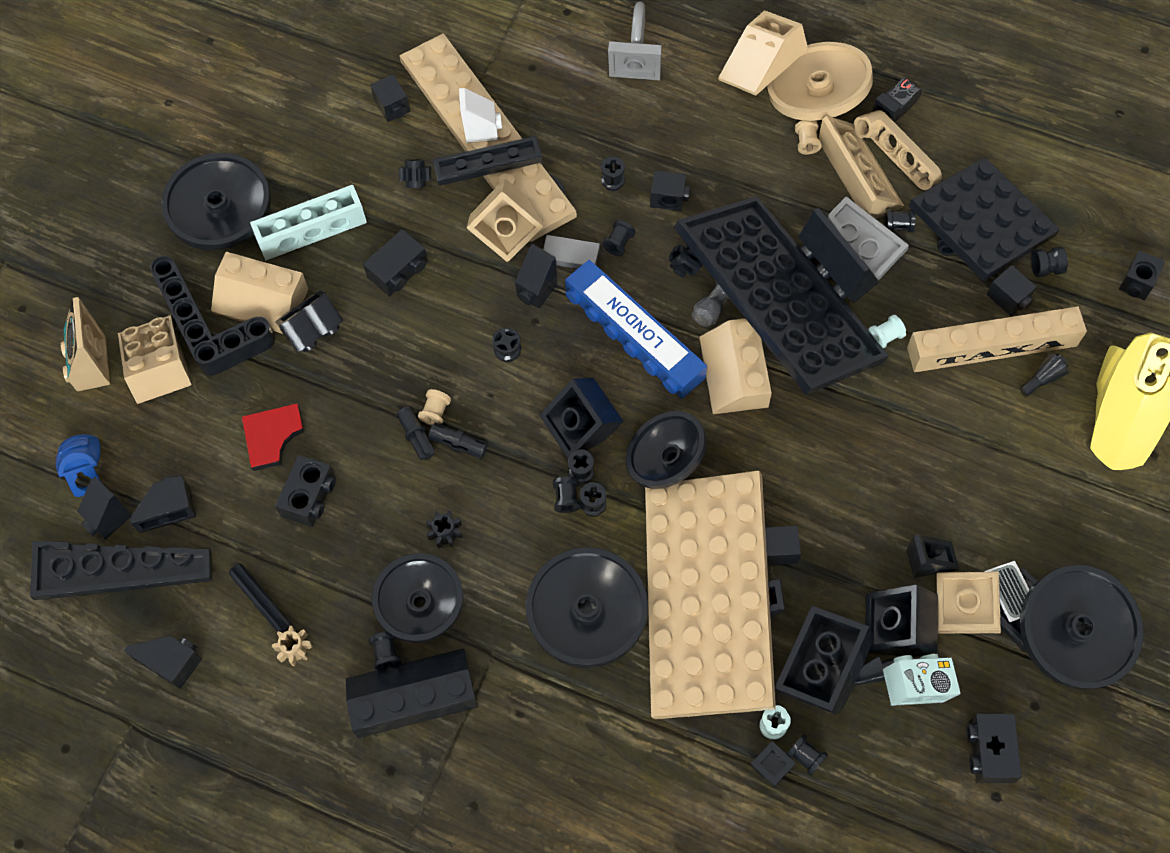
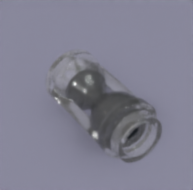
(710, 307)

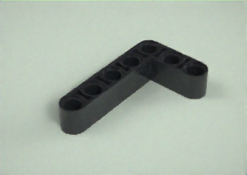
(193, 325)

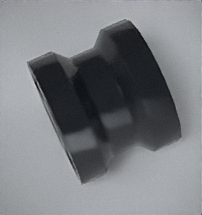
(506, 338)

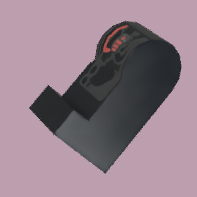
(898, 99)

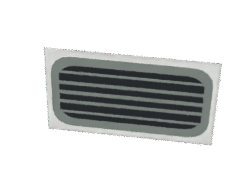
(1012, 589)

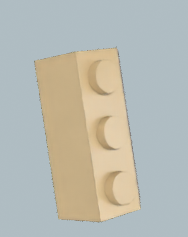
(254, 289)
(735, 368)

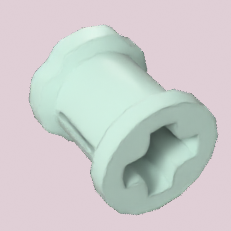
(888, 331)
(783, 721)

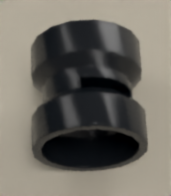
(1050, 261)

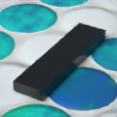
(487, 160)

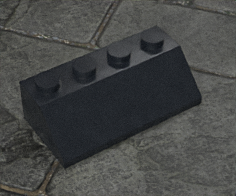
(410, 693)

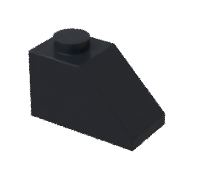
(536, 277)
(164, 505)
(101, 510)
(167, 658)

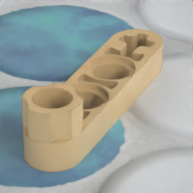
(873, 126)

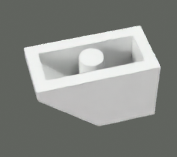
(478, 117)

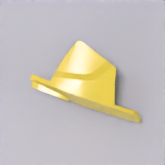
(1128, 409)

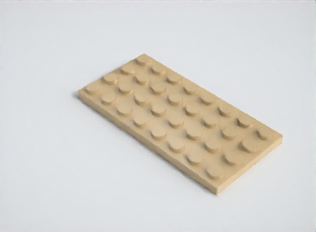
(709, 598)

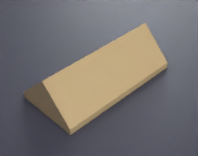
(857, 168)

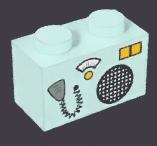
(921, 680)

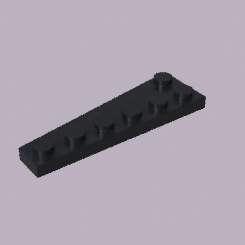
(88, 569)

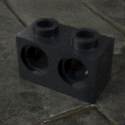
(298, 490)

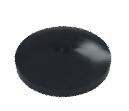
(215, 200)
(587, 607)
(1081, 627)

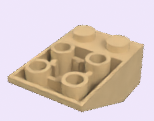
(764, 52)
(153, 359)

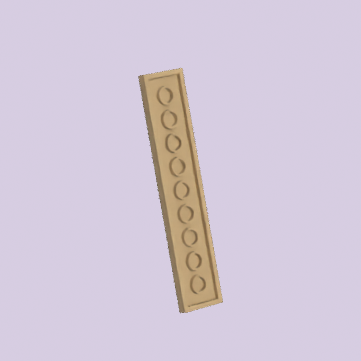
(439, 75)

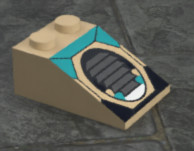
(84, 350)

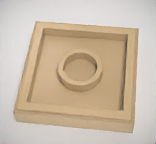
(968, 602)

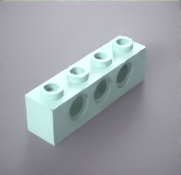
(308, 222)

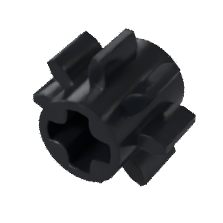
(415, 173)
(684, 261)
(441, 522)

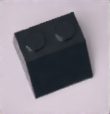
(581, 416)
(903, 621)

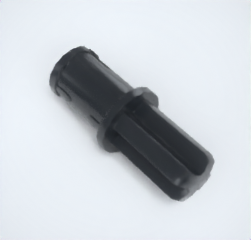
(415, 433)

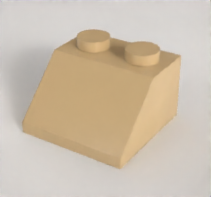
(505, 220)

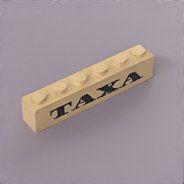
(996, 339)

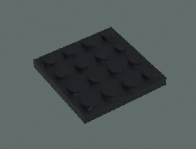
(984, 218)

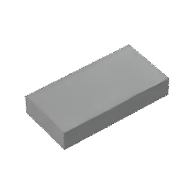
(571, 252)

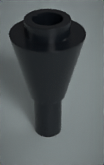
(1051, 369)

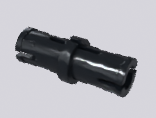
(458, 440)

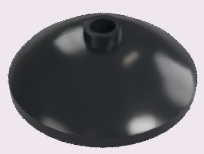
(666, 449)
(415, 579)

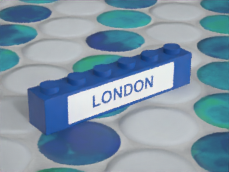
(635, 329)

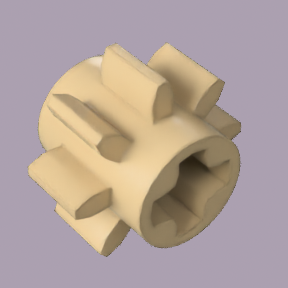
(298, 650)

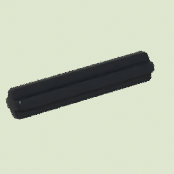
(260, 598)

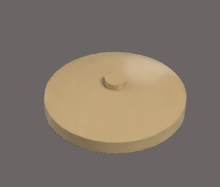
(822, 82)

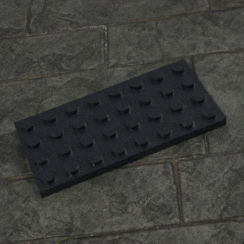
(781, 294)

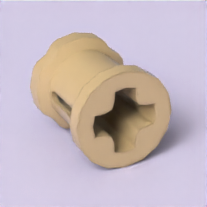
(808, 137)
(434, 407)

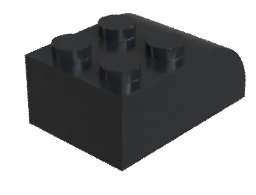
(825, 660)

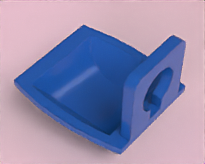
(78, 455)

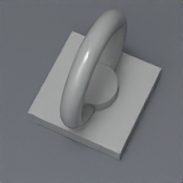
(635, 58)

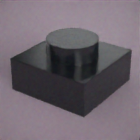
(772, 764)

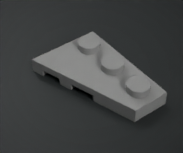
(867, 236)

